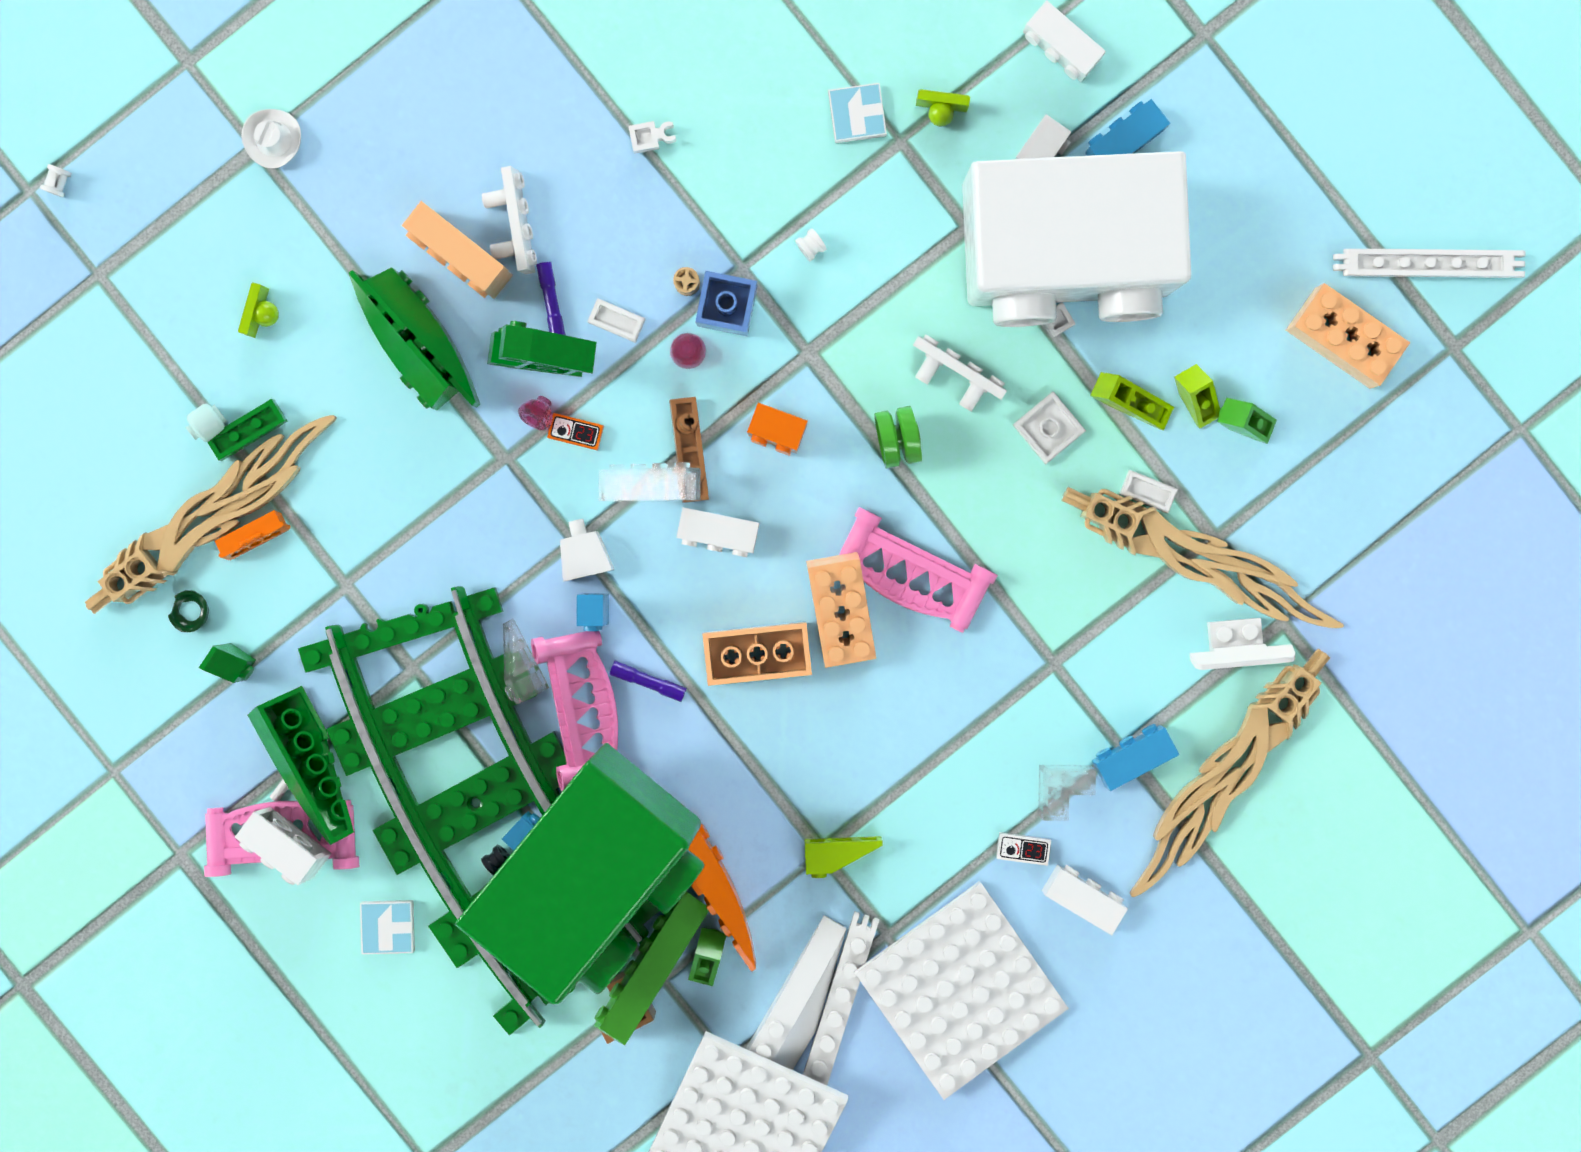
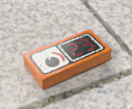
(575, 431)

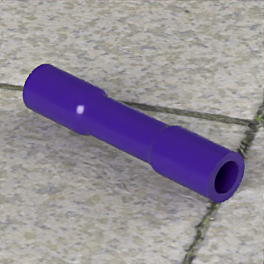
(547, 284)
(632, 675)

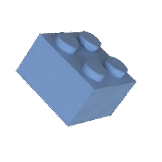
(726, 303)

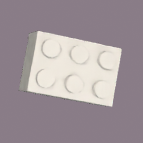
(282, 846)

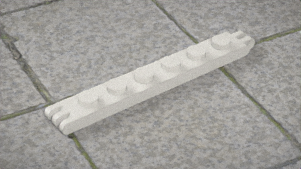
(1430, 263)
(840, 999)

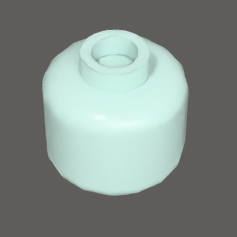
(205, 422)

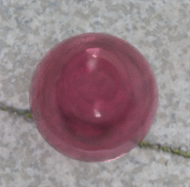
(688, 350)
(537, 413)

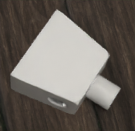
(583, 553)

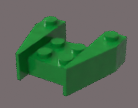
(540, 351)

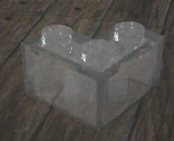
(1059, 782)

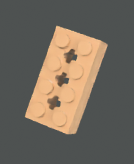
(450, 245)
(1363, 331)
(827, 600)
(744, 641)

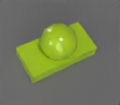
(942, 105)
(257, 311)

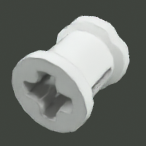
(55, 180)

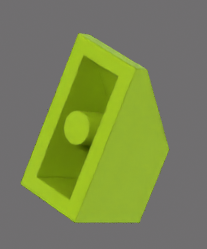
(1198, 395)

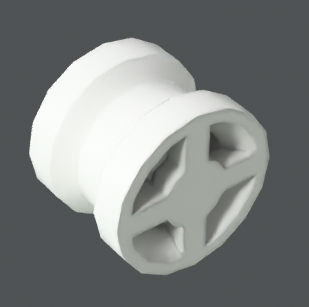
(810, 244)

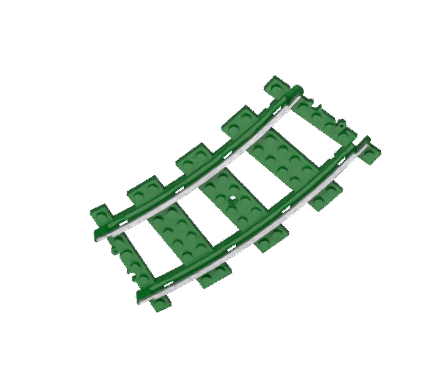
(425, 829)

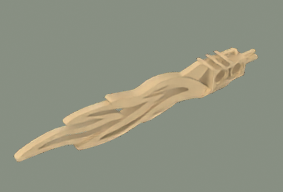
(228, 509)
(1154, 545)
(1226, 786)

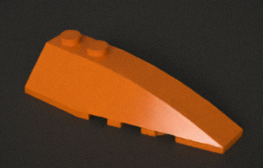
(722, 896)

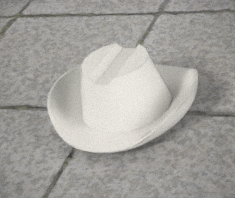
(271, 137)

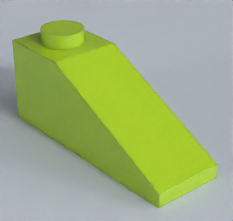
(1132, 400)
(830, 854)

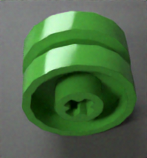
(902, 436)

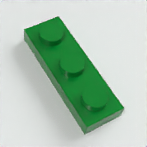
(247, 429)

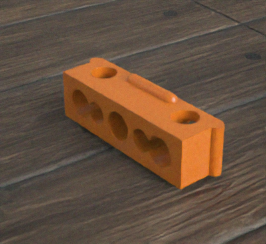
(251, 535)

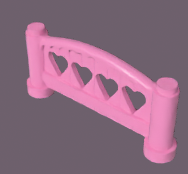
(967, 587)
(560, 655)
(225, 849)

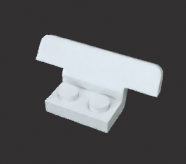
(1239, 645)

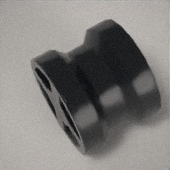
(495, 860)

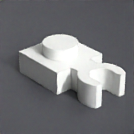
(646, 136)

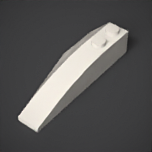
(801, 999)

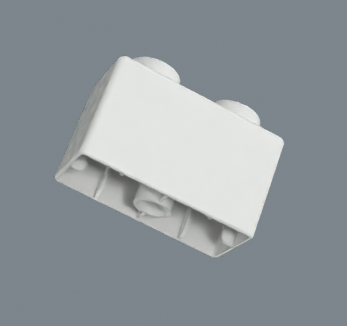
(1075, 234)

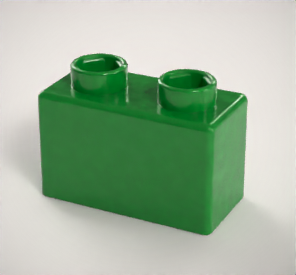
(582, 876)

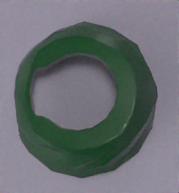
(179, 621)

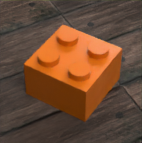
(776, 428)

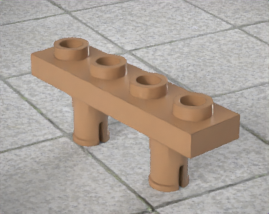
(688, 438)

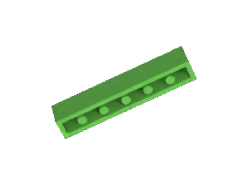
(650, 969)

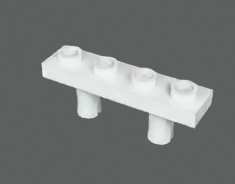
(520, 229)
(972, 372)

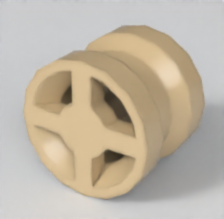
(686, 276)

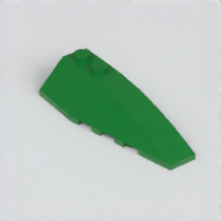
(413, 315)
(408, 358)
(303, 758)

